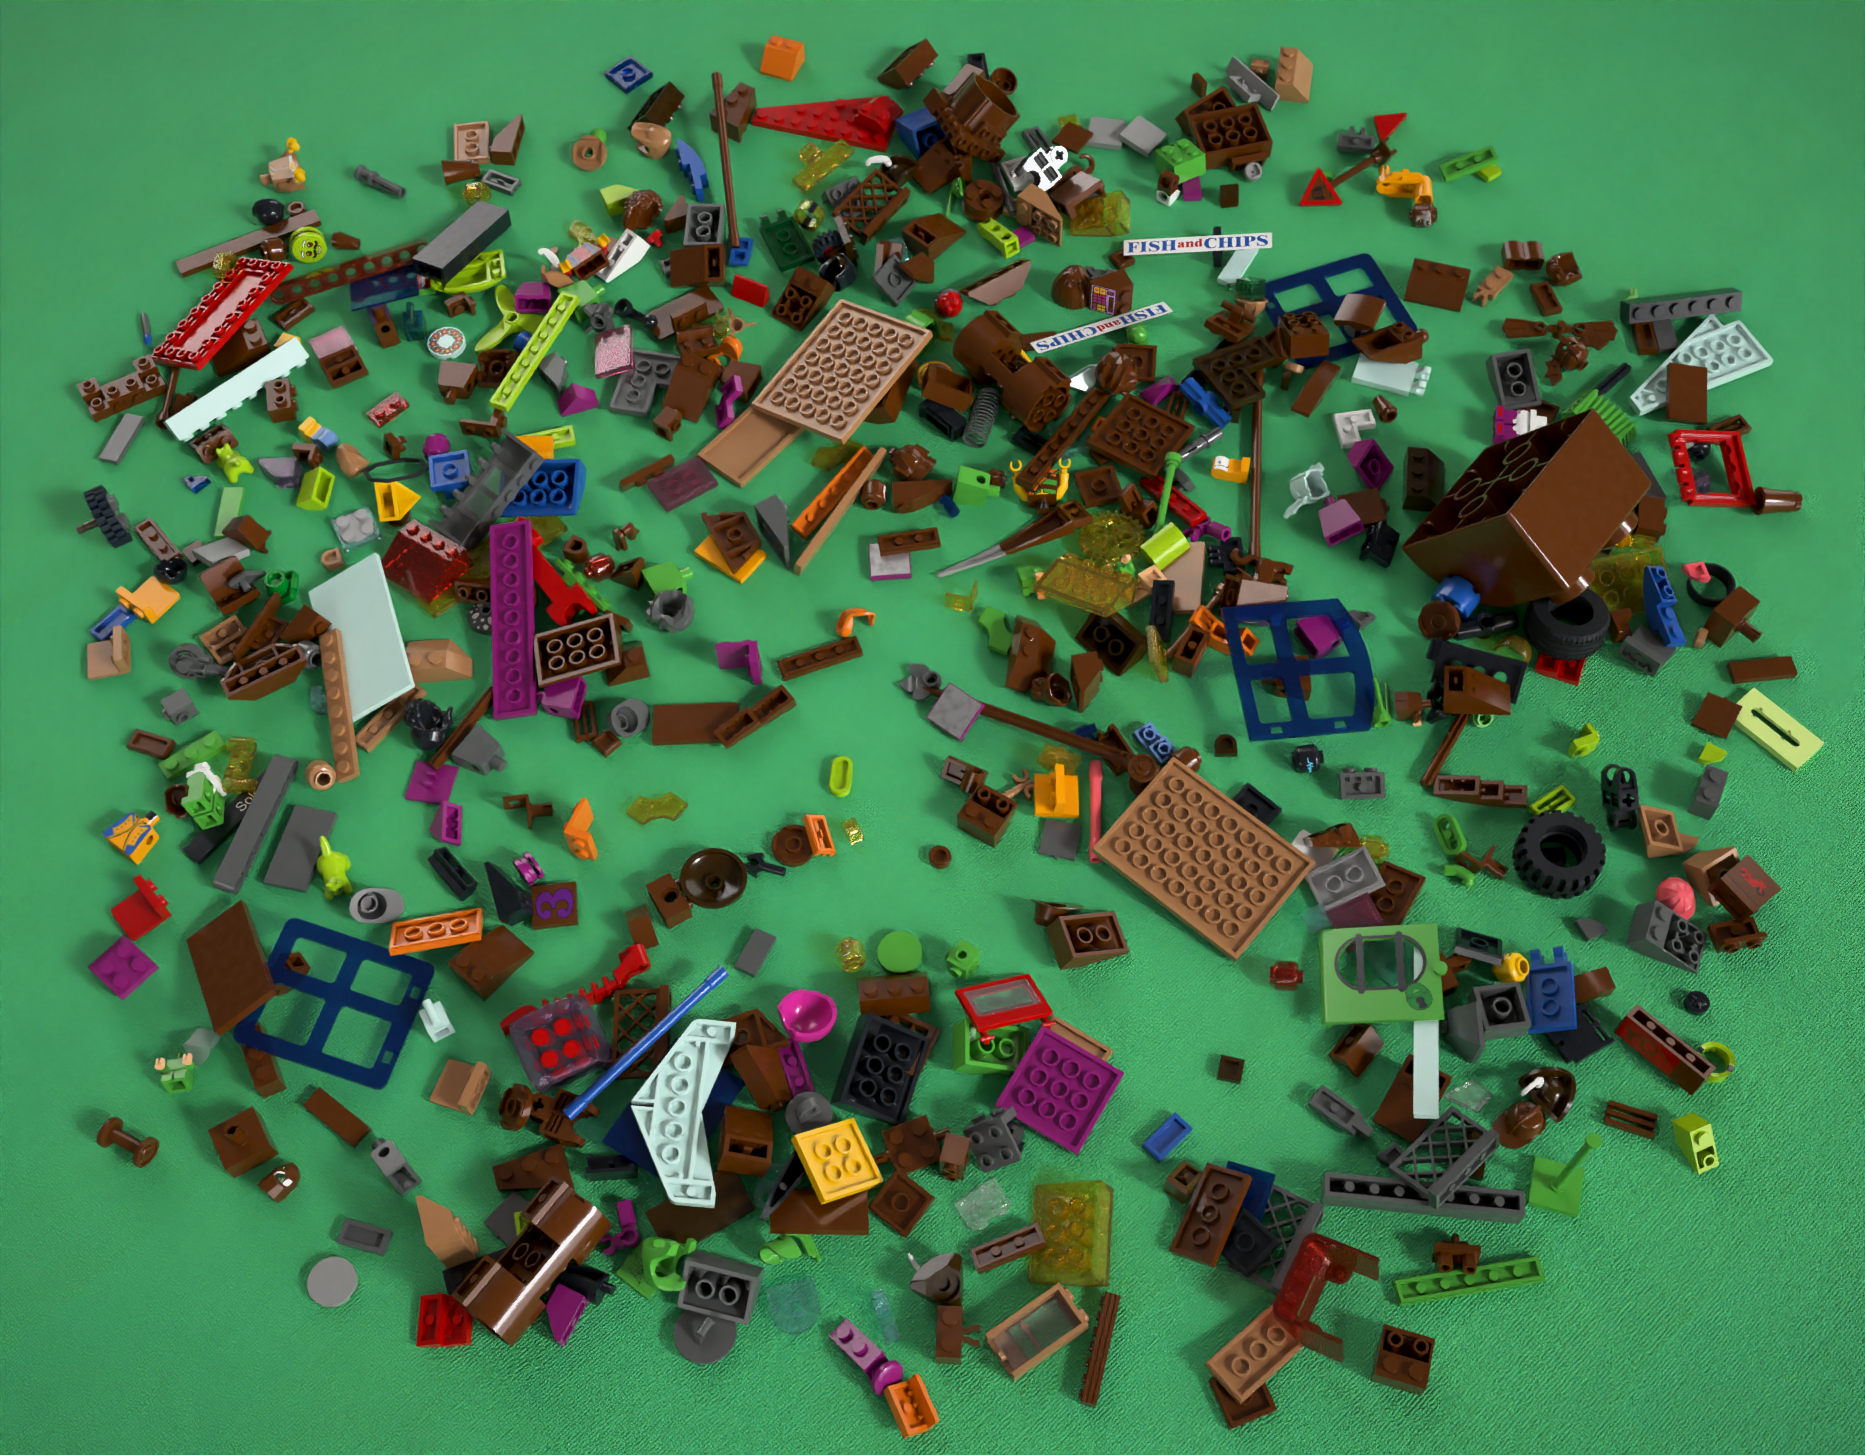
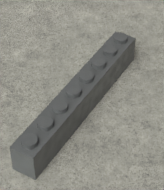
(1397, 1196)

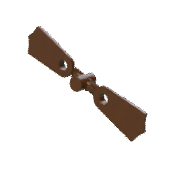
(1523, 328)

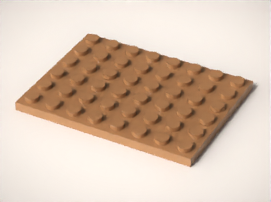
(842, 371)
(1204, 858)

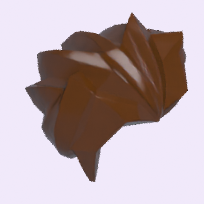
(1117, 373)

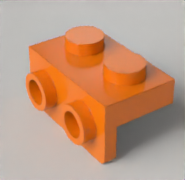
(911, 1406)

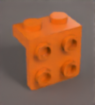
(575, 831)

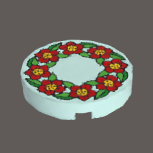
(446, 343)

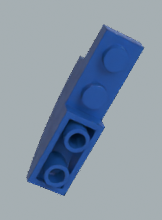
(692, 168)
(1658, 605)

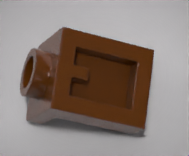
(460, 303)

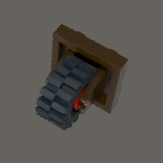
(835, 242)

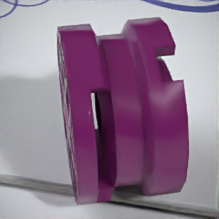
(526, 870)

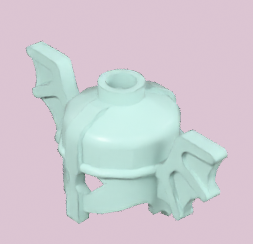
(1307, 488)

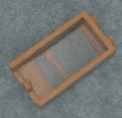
(1037, 1331)

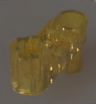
(242, 754)

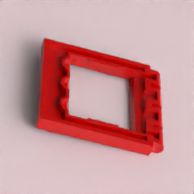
(1735, 465)

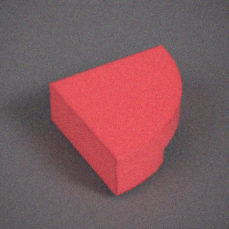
(1696, 571)

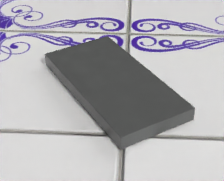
(299, 849)

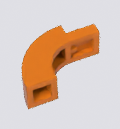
(1207, 621)

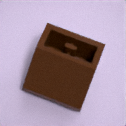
(986, 815)
(1403, 1360)

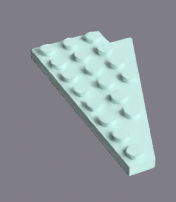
(1725, 351)

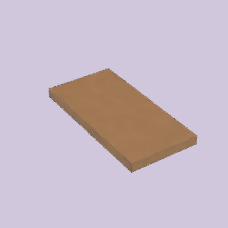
(748, 445)

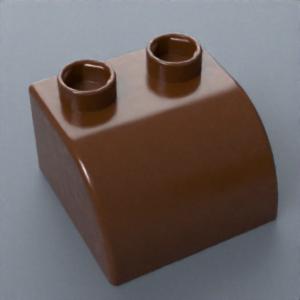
(1534, 513)

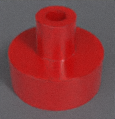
(655, 238)

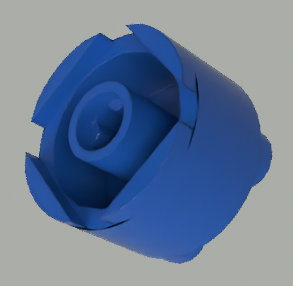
(1459, 594)

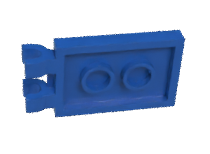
(1550, 993)

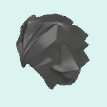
(671, 611)

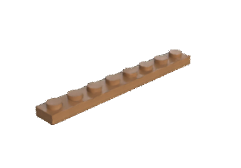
(339, 706)

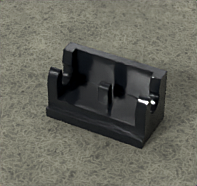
(610, 1168)

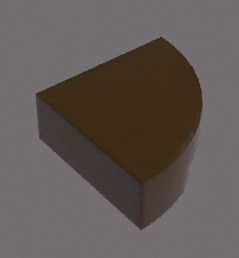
(1285, 380)

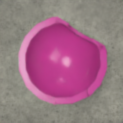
(807, 1015)

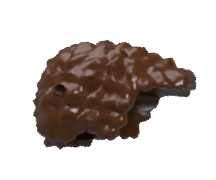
(641, 209)

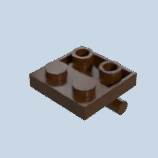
(1231, 325)

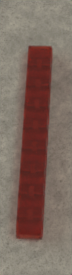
(340, 270)

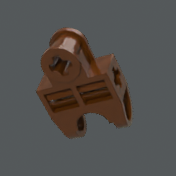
(554, 1123)

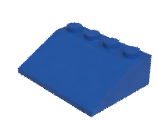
(551, 490)

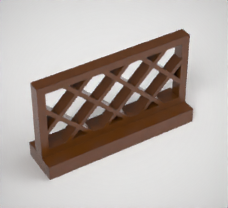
(885, 212)
(662, 1008)

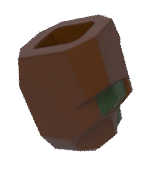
(281, 1181)

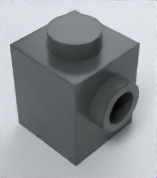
(179, 707)

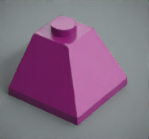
(1370, 463)

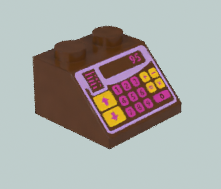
(1111, 293)

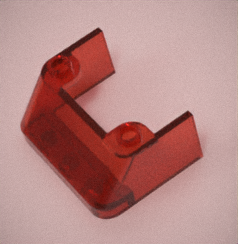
(1315, 1263)

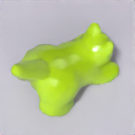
(232, 463)
(332, 868)

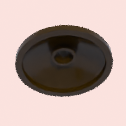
(710, 868)

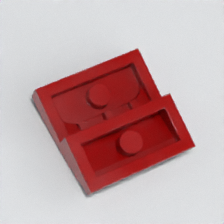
(1561, 670)
(443, 1322)

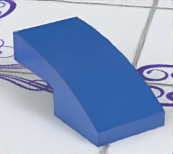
(742, 255)

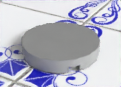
(332, 1282)

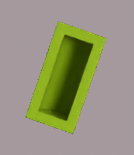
(315, 489)
(1164, 546)

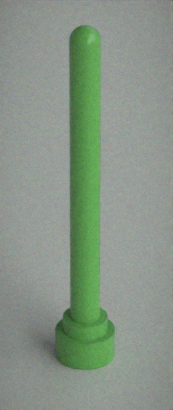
(1172, 462)

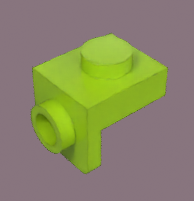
(1585, 744)

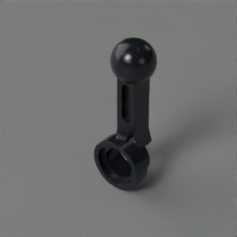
(649, 321)

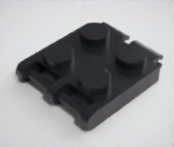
(1580, 1042)

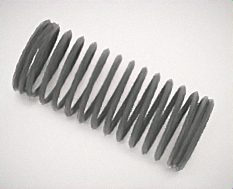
(989, 405)

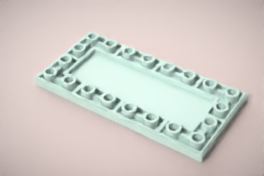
(372, 643)

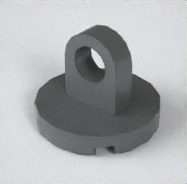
(808, 1112)

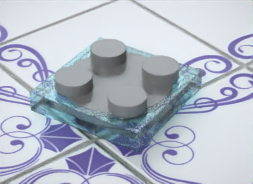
(356, 529)

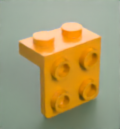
(149, 600)

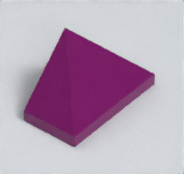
(1159, 390)
(447, 823)

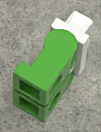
(204, 797)

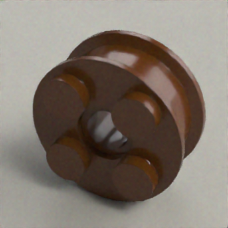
(983, 200)

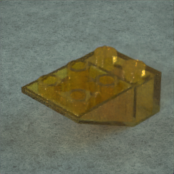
(1102, 216)

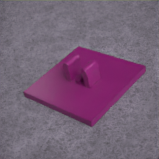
(431, 785)

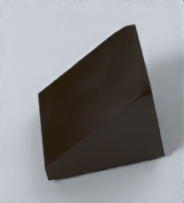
(1229, 195)

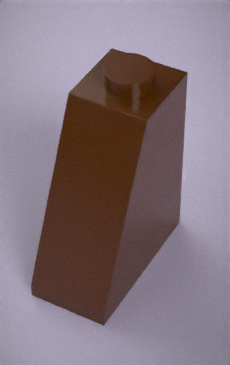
(763, 1076)

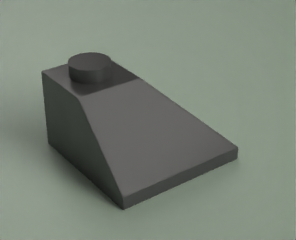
(1464, 1030)

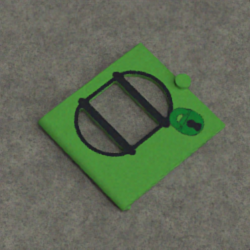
(1361, 1004)

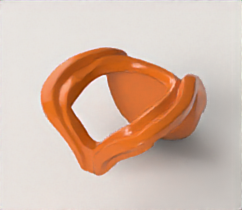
(730, 347)
(845, 621)

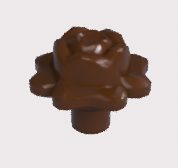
(997, 478)

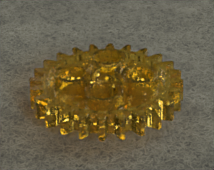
(1112, 537)

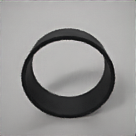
(1718, 572)

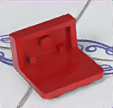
(141, 910)

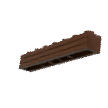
(1099, 1349)

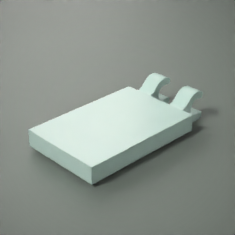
(1391, 376)

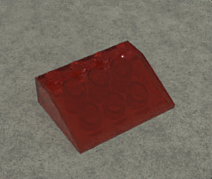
(424, 561)

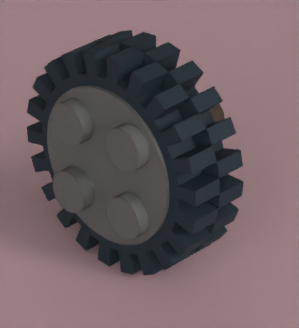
(106, 516)

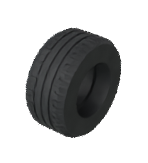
(1564, 640)

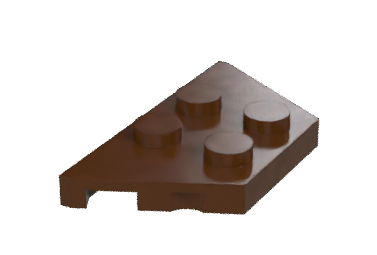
(733, 536)
(755, 1030)

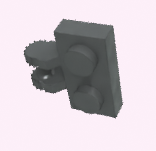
(1355, 143)

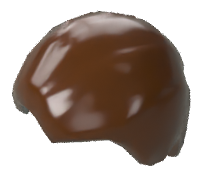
(173, 800)

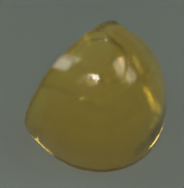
(1517, 643)

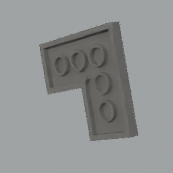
(639, 385)

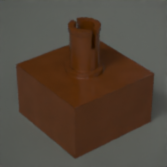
(1733, 617)
(243, 1142)

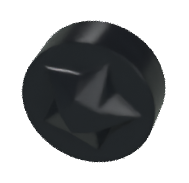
(1696, 1003)

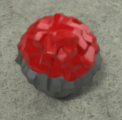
(948, 303)

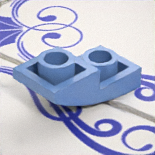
(1153, 743)

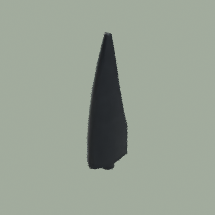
(788, 1179)
(586, 1281)

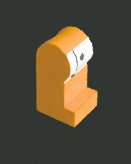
(1230, 469)

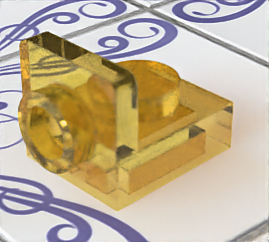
(222, 263)

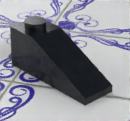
(510, 899)

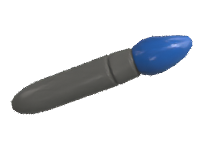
(146, 329)

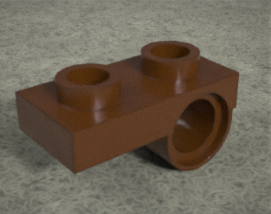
(964, 774)

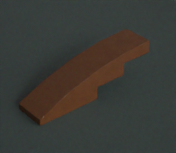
(1316, 388)
(1480, 792)

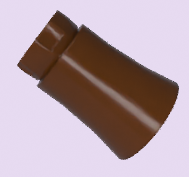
(460, 170)
(1776, 501)

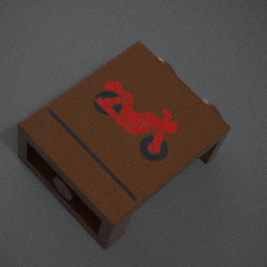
(1744, 889)

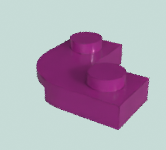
(730, 392)

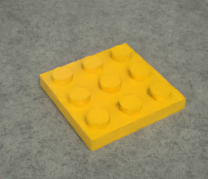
(837, 1160)

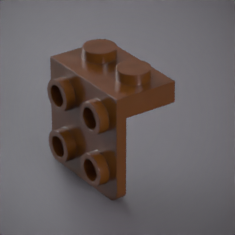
(217, 580)

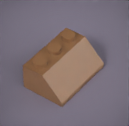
(1293, 76)

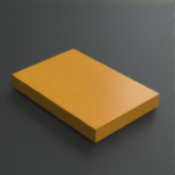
(710, 553)

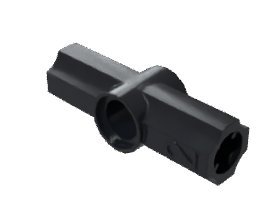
(1495, 624)

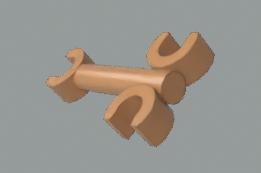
(1022, 784)

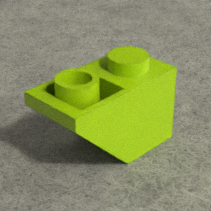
(615, 197)
(1696, 1141)

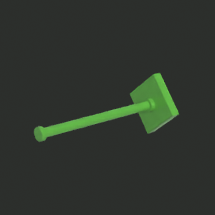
(1559, 1185)

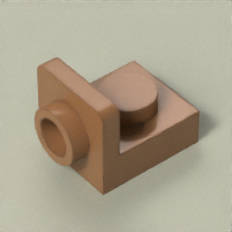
(1260, 68)

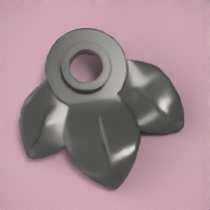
(920, 676)

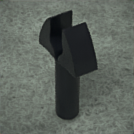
(762, 866)

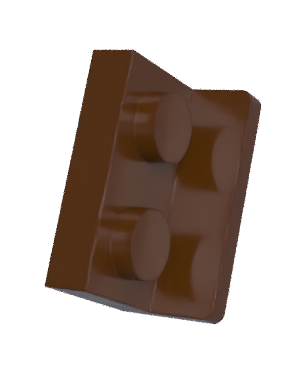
(697, 341)
(215, 438)

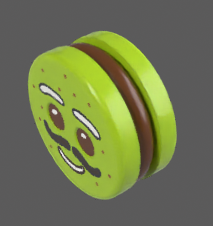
(308, 244)

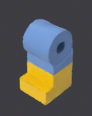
(317, 434)

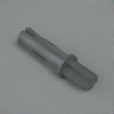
(1202, 442)

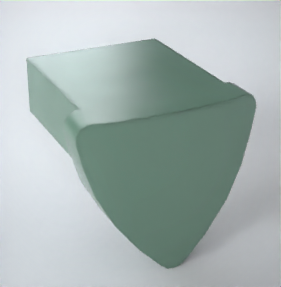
(201, 1044)

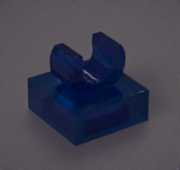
(1085, 731)

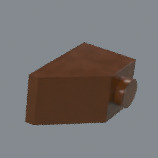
(305, 626)

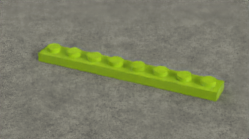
(534, 352)

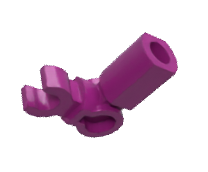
(1207, 527)
(629, 1236)

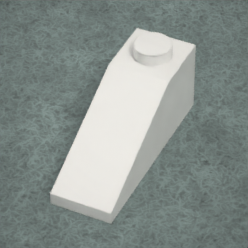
(625, 254)

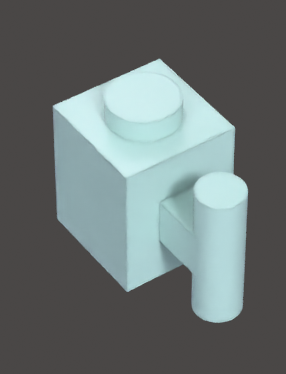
(436, 1020)

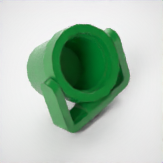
(278, 582)

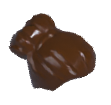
(1052, 689)

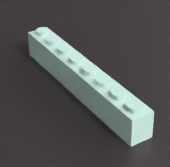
(236, 389)

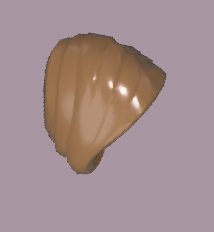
(351, 460)

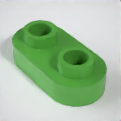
(1449, 836)

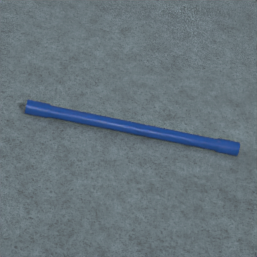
(581, 1102)

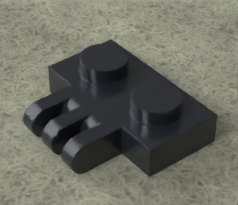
(1220, 555)

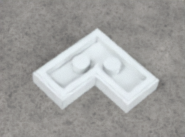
(1349, 423)

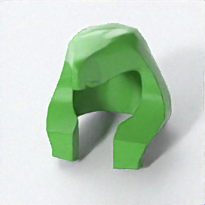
(661, 1261)

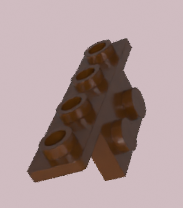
(263, 631)

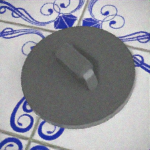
(704, 1337)

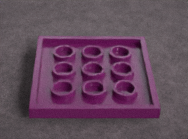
(1060, 1090)

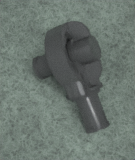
(194, 663)

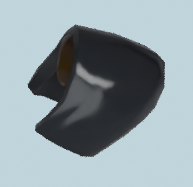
(838, 271)

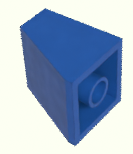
(919, 131)

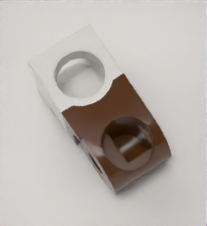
(1167, 185)

